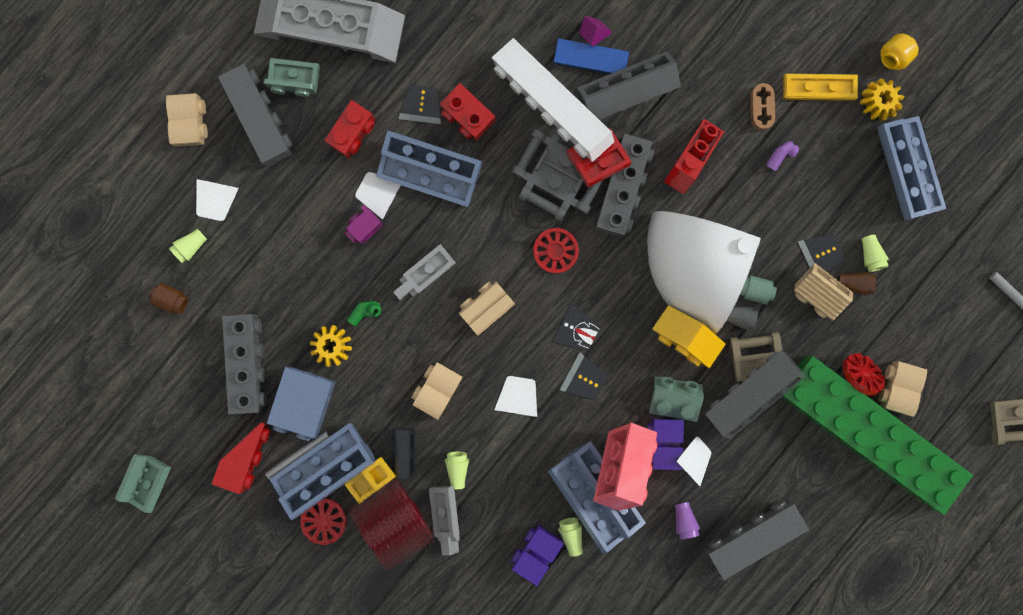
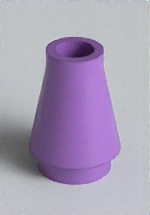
(685, 521)

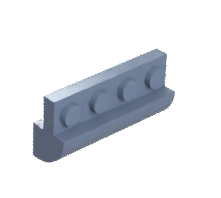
(911, 167)
(428, 168)
(322, 471)
(577, 480)

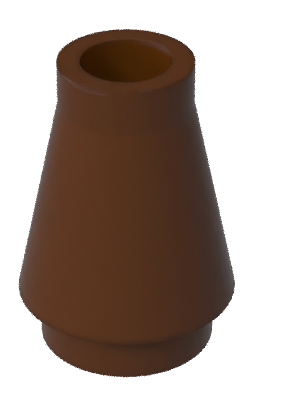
(861, 283)

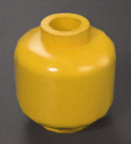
(899, 52)

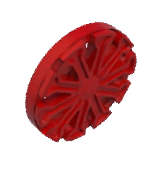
(556, 250)
(864, 374)
(324, 521)

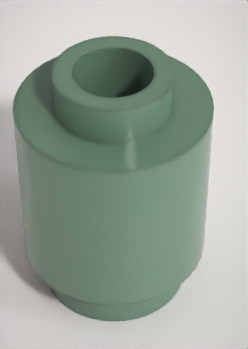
(758, 290)

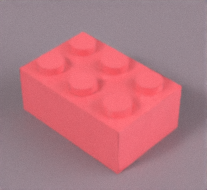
(626, 467)

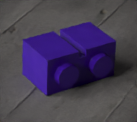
(668, 440)
(537, 552)

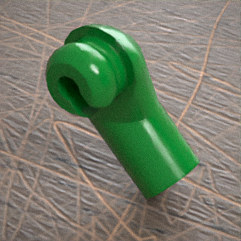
(364, 309)

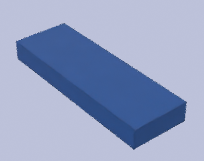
(590, 58)

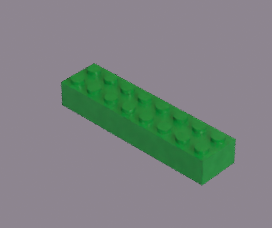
(877, 436)

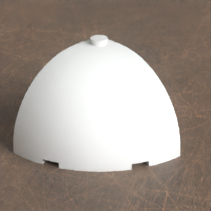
(699, 265)

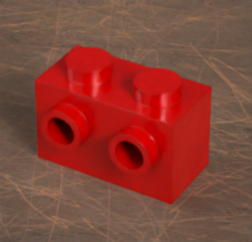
(467, 113)
(350, 129)

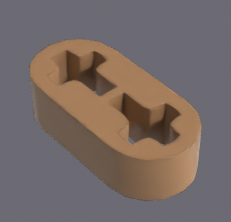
(768, 106)

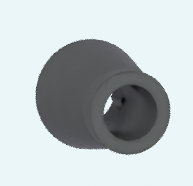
(743, 317)

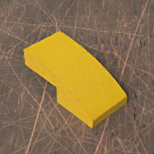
(370, 480)

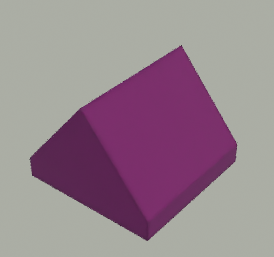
(593, 30)

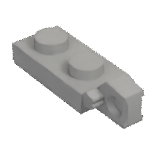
(424, 272)
(445, 518)

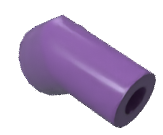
(779, 154)

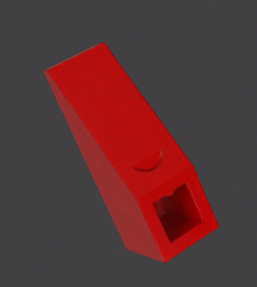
(693, 157)
(237, 466)

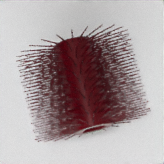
(389, 525)

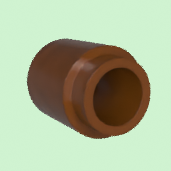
(168, 299)

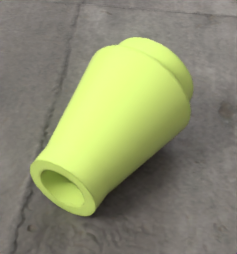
(188, 245)
(874, 255)
(457, 468)
(571, 533)

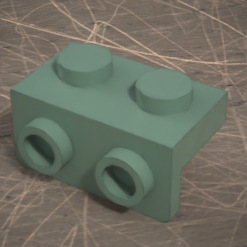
(293, 77)
(676, 398)
(143, 482)

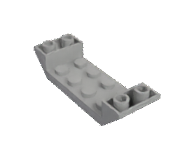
(337, 23)

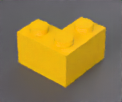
(689, 337)

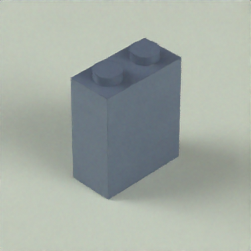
(301, 403)

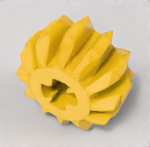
(889, 98)
(323, 341)

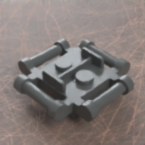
(553, 176)

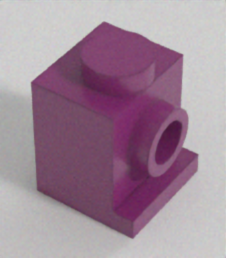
(363, 226)

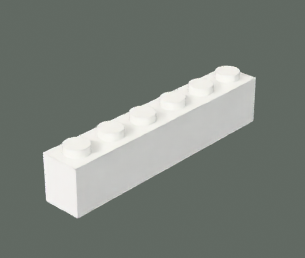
(553, 100)

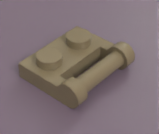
(744, 364)
(1004, 414)

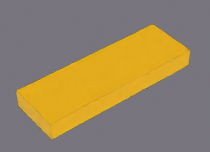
(820, 87)

